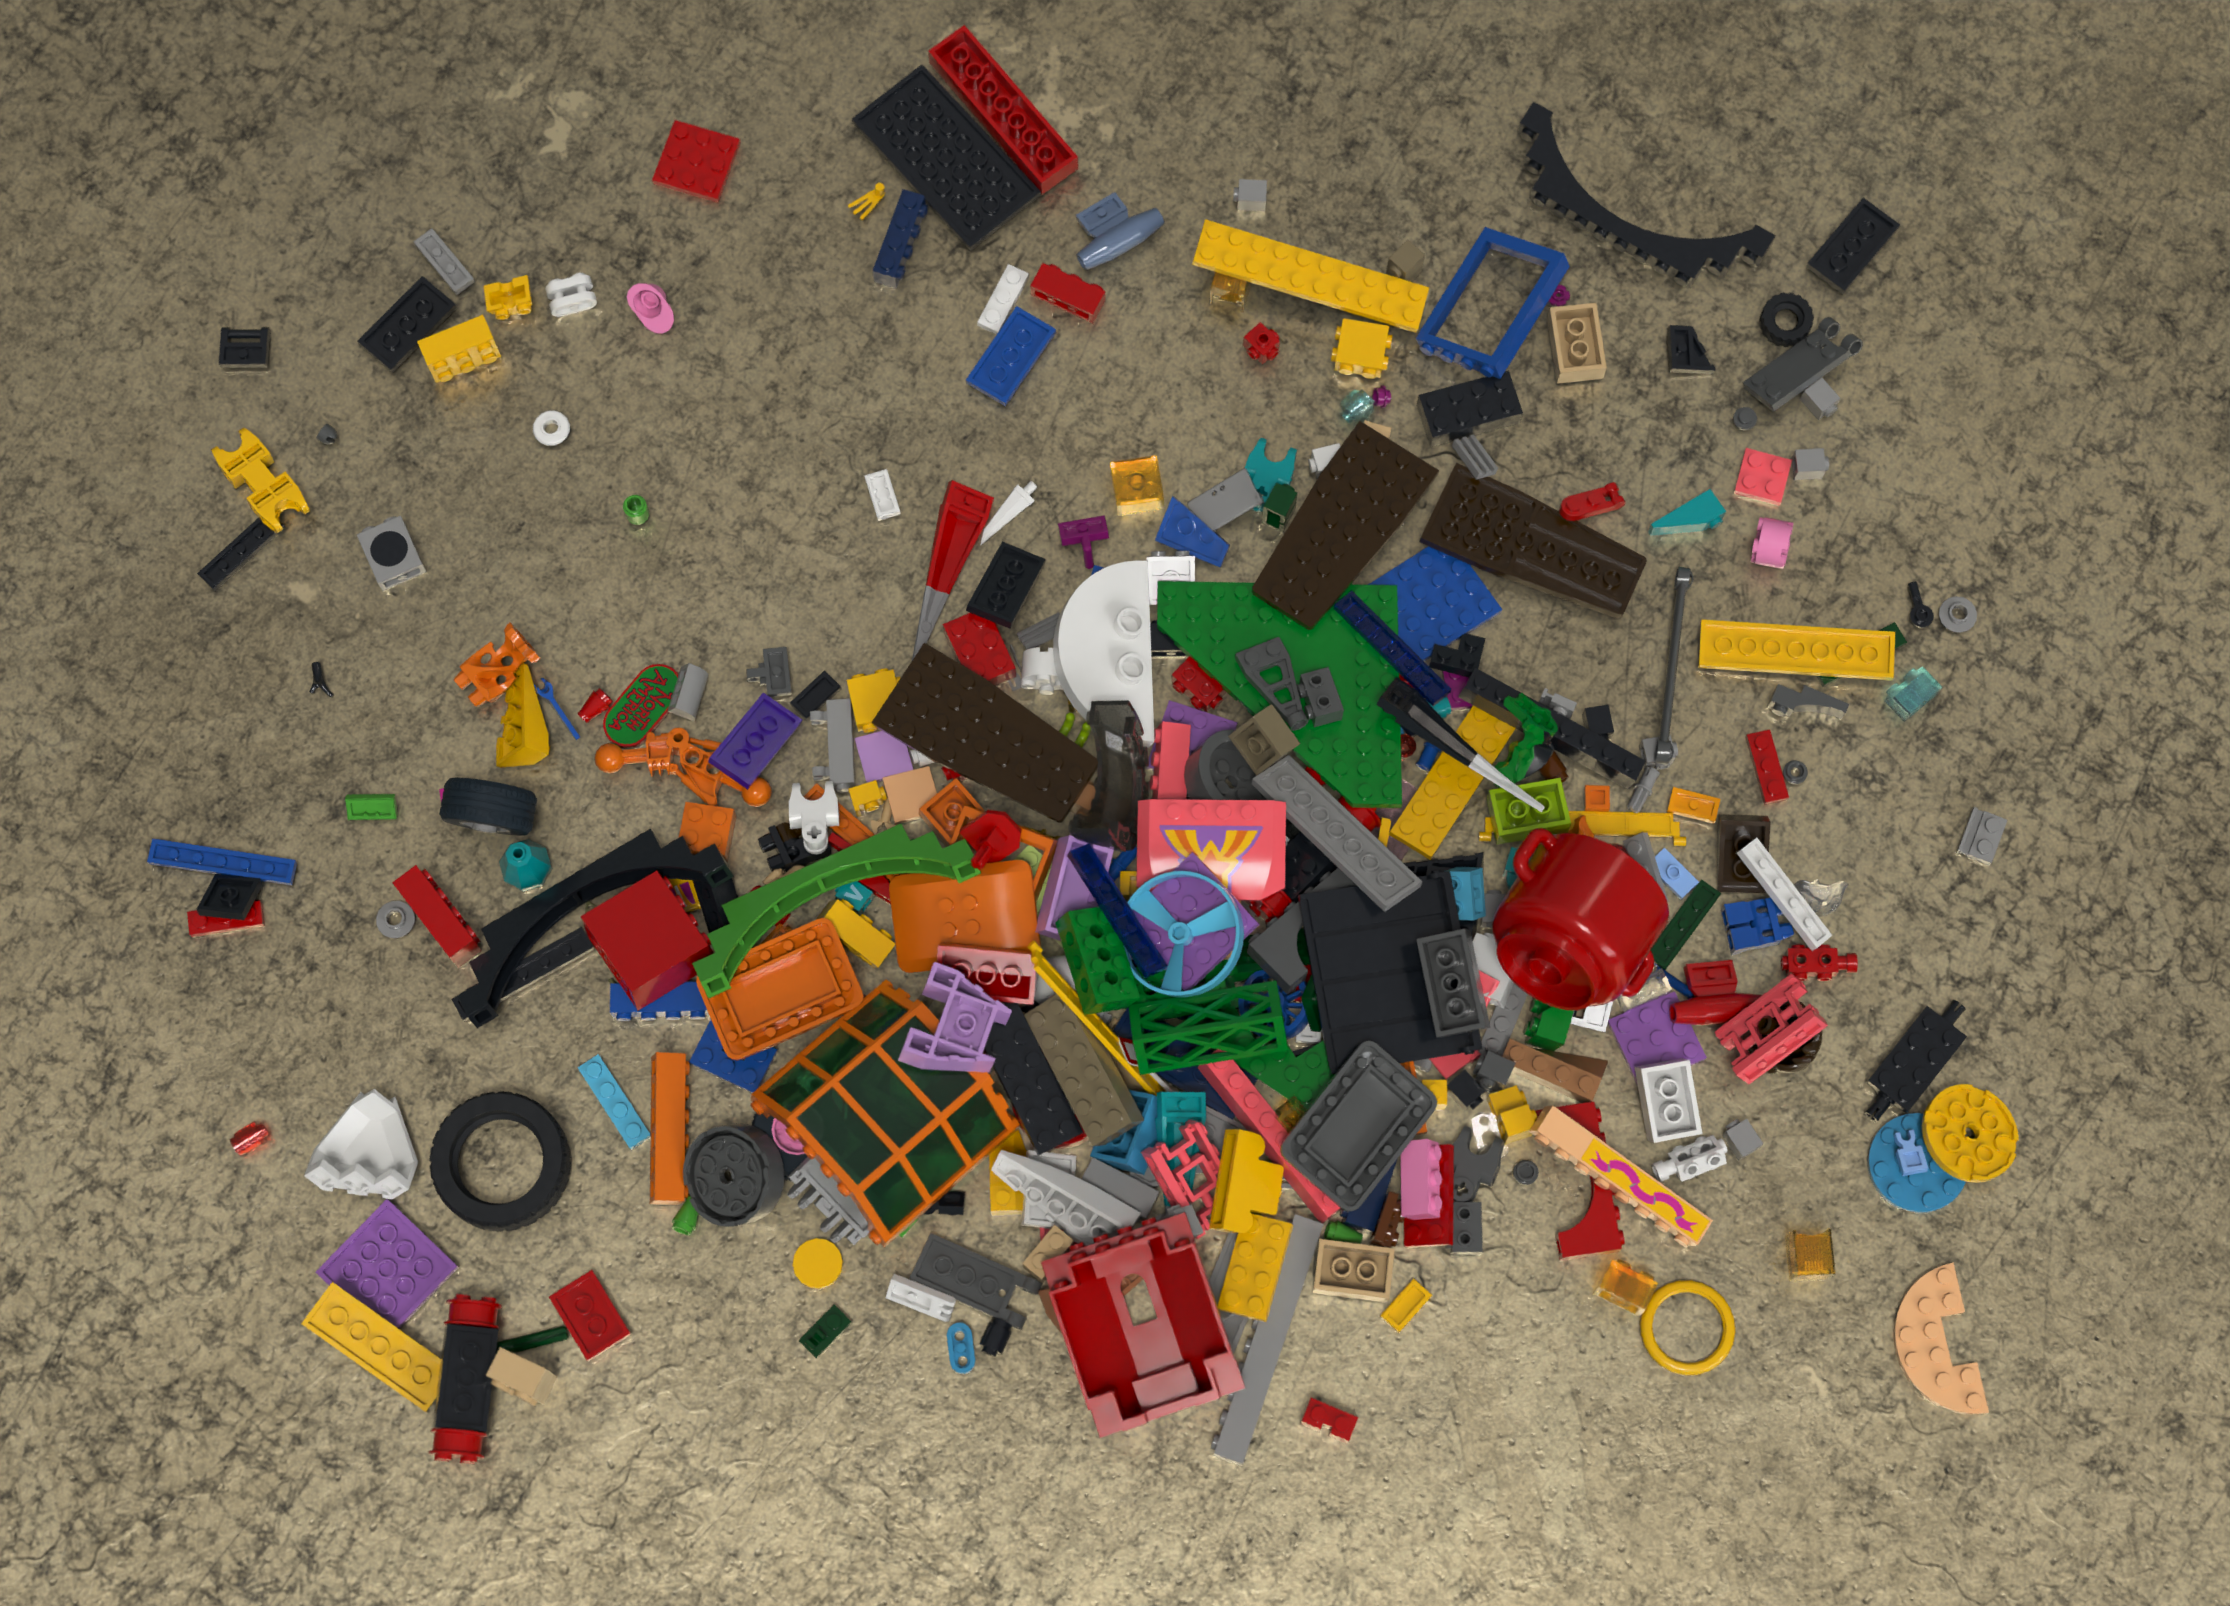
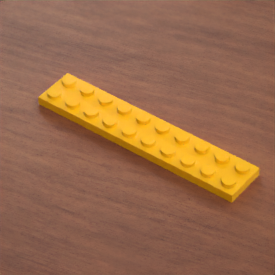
(1310, 276)

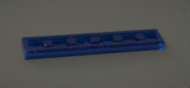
(1392, 648)
(1117, 910)

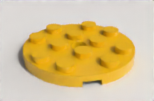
(1993, 1126)

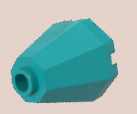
(525, 865)

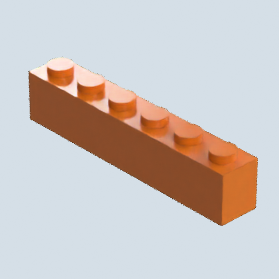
(668, 1128)

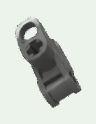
(1474, 1169)

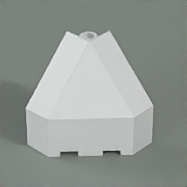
(365, 1150)

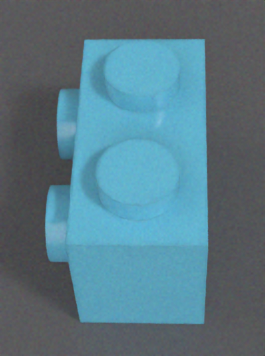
(1468, 892)

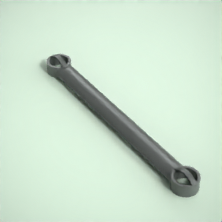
(1663, 744)

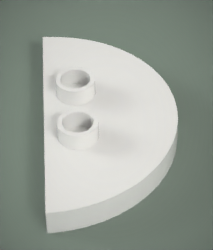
(1106, 642)

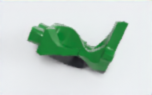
(1536, 748)

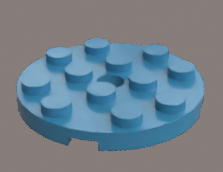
(1915, 1192)

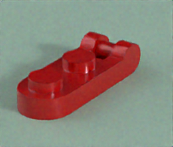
(1591, 503)

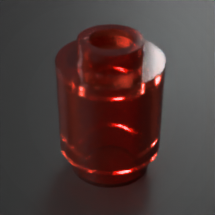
(249, 1138)

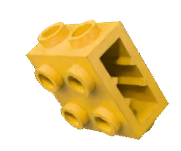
(1361, 348)
(869, 694)

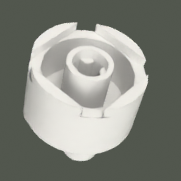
(1039, 671)

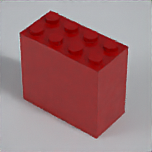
(647, 939)

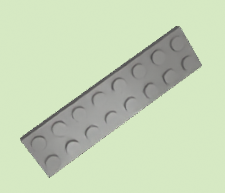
(1337, 833)

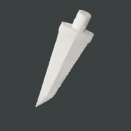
(1012, 506)

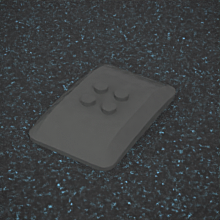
(1358, 1126)

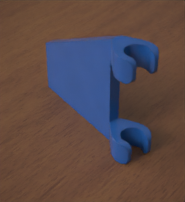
(547, 692)

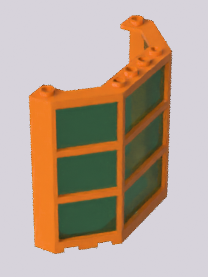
(880, 1125)

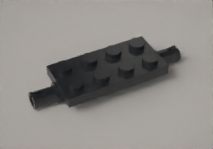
(1916, 1060)

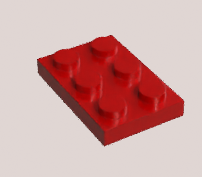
(590, 1315)

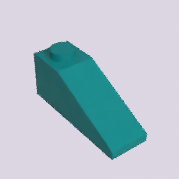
(1693, 516)

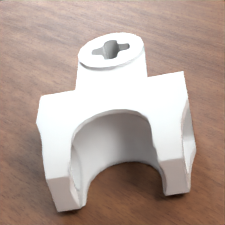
(814, 817)

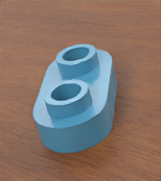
(961, 1348)

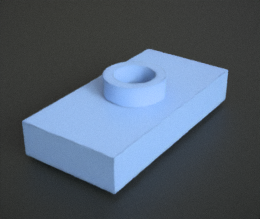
(1674, 874)

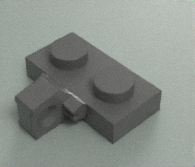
(773, 672)

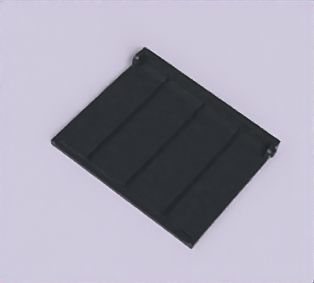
(1372, 971)

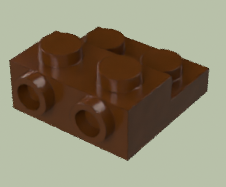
(1385, 1230)

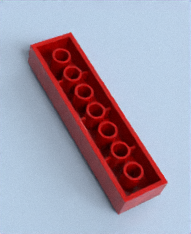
(1003, 109)

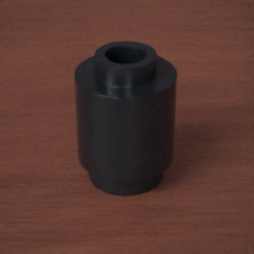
(995, 1337)

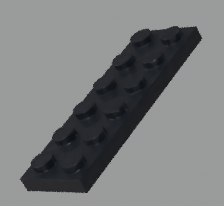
(1030, 1083)

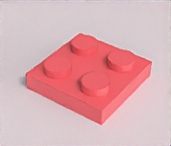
(1762, 476)

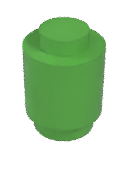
(636, 509)

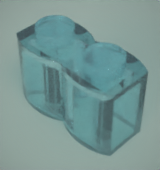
(1912, 693)

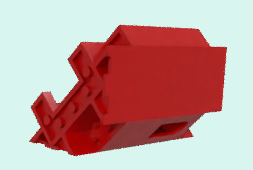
(1151, 1367)

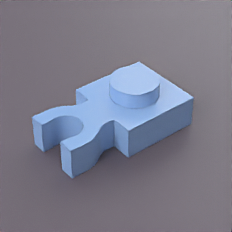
(1910, 1157)

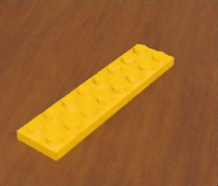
(1796, 650)
(1449, 785)

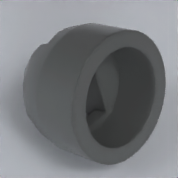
(327, 434)

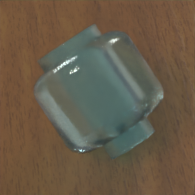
(1357, 406)

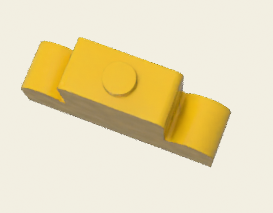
(1244, 1183)

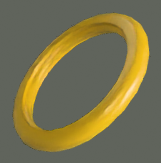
(1716, 1299)

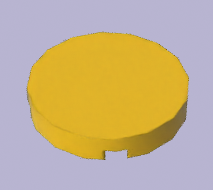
(817, 1263)

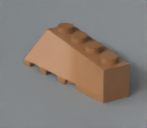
(1561, 1072)

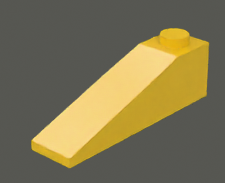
(524, 730)
(1002, 1197)

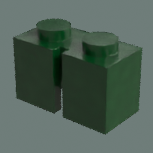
(1279, 506)

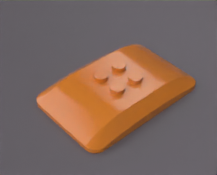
(982, 911)
(784, 990)

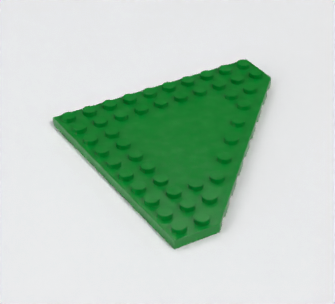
(1351, 755)

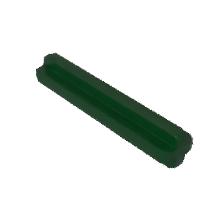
(534, 1340)

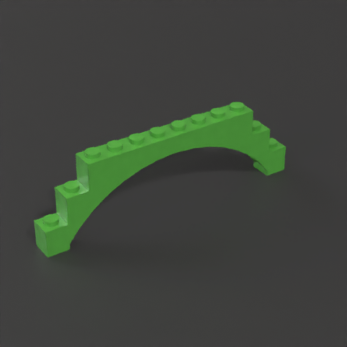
(761, 909)

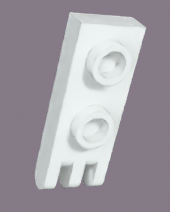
(920, 1298)

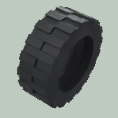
(1790, 302)

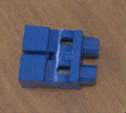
(1754, 925)

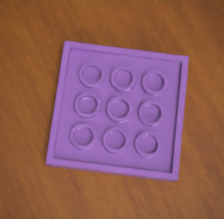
(1185, 901)
(389, 1265)

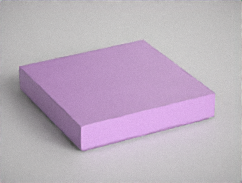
(882, 756)

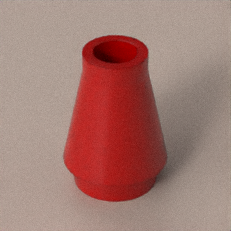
(595, 705)

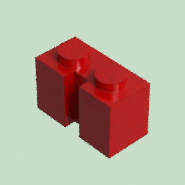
(1323, 1415)

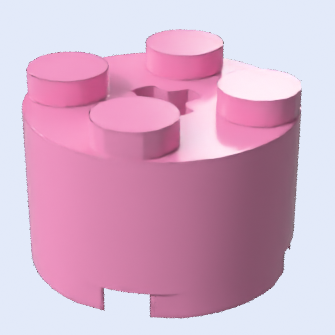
(1772, 542)

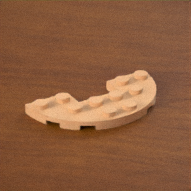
(1923, 1345)

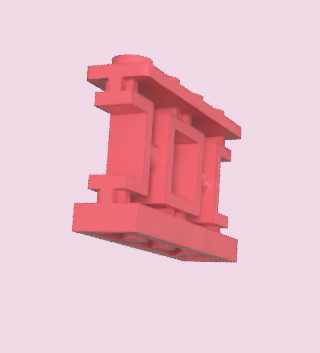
(1779, 1042)
(1173, 1182)

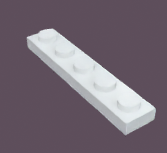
(1784, 894)

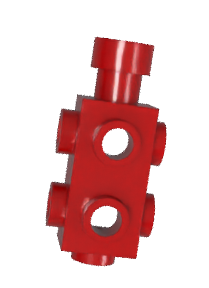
(1813, 964)

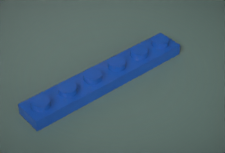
(221, 861)

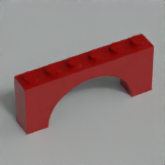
(1598, 1229)

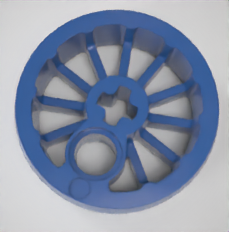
(1291, 1029)

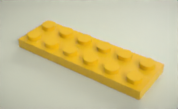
(376, 1345)

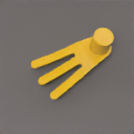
(873, 197)

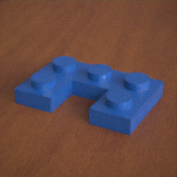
(744, 1074)

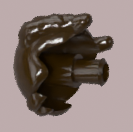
(1800, 1057)

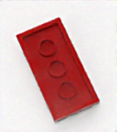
(1436, 1230)

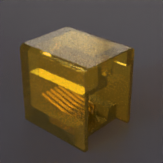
(1230, 289)
(1810, 1256)

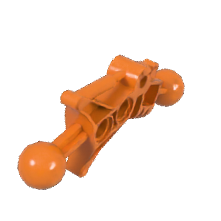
(660, 756)

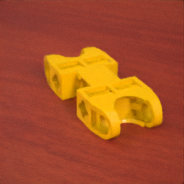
(269, 494)

